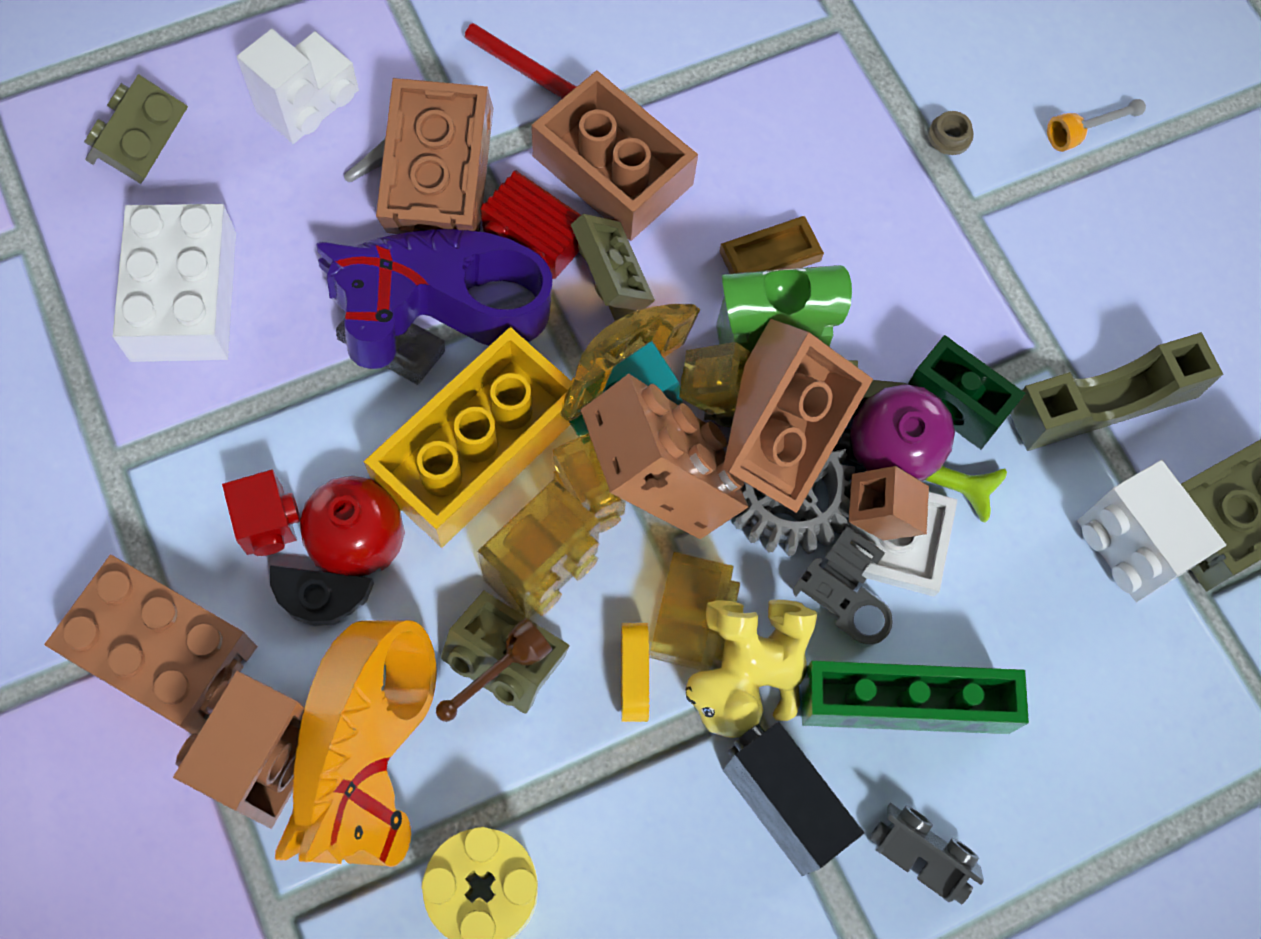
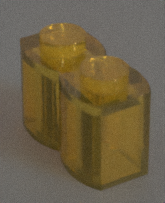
(681, 626)

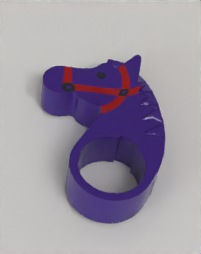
(429, 274)

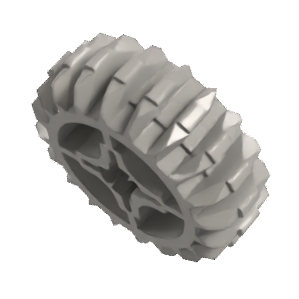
(810, 522)

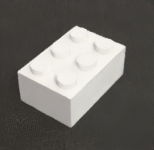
(175, 283)

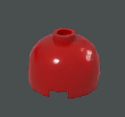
(351, 526)

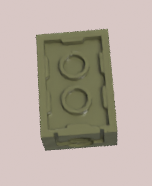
(1232, 504)

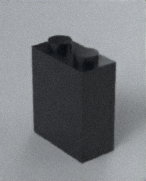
(790, 798)

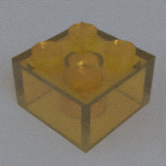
(541, 551)

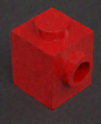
(261, 513)

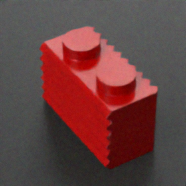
(533, 219)

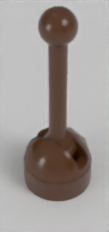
(523, 646)

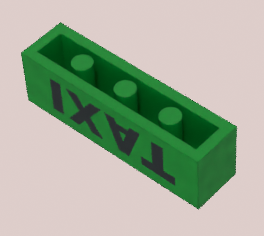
(914, 697)

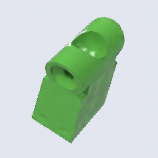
(799, 297)

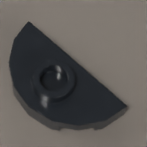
(318, 596)

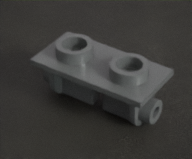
(947, 863)

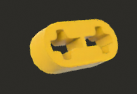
(634, 672)

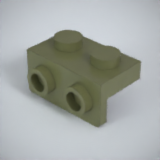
(137, 128)

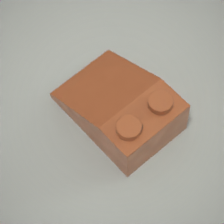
(790, 412)

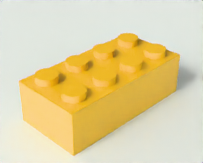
(472, 437)

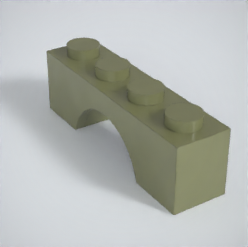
(1157, 380)

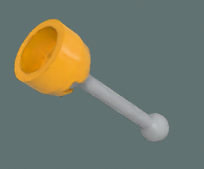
(1078, 128)

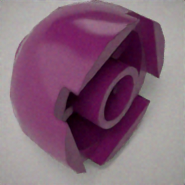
(903, 429)

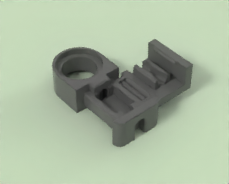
(836, 582)

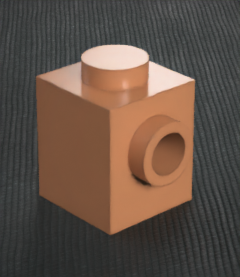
(889, 503)

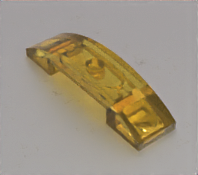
(663, 325)

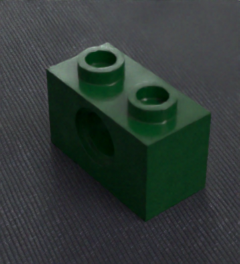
(969, 389)

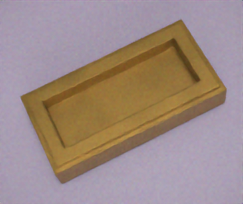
(773, 248)

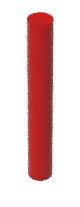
(518, 61)

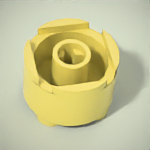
(483, 854)

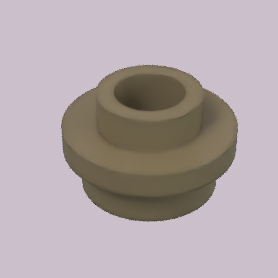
(955, 124)

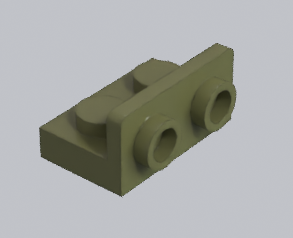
(612, 265)
(479, 642)

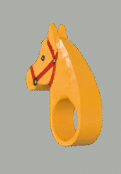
(346, 740)

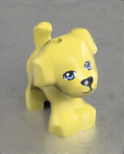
(730, 695)

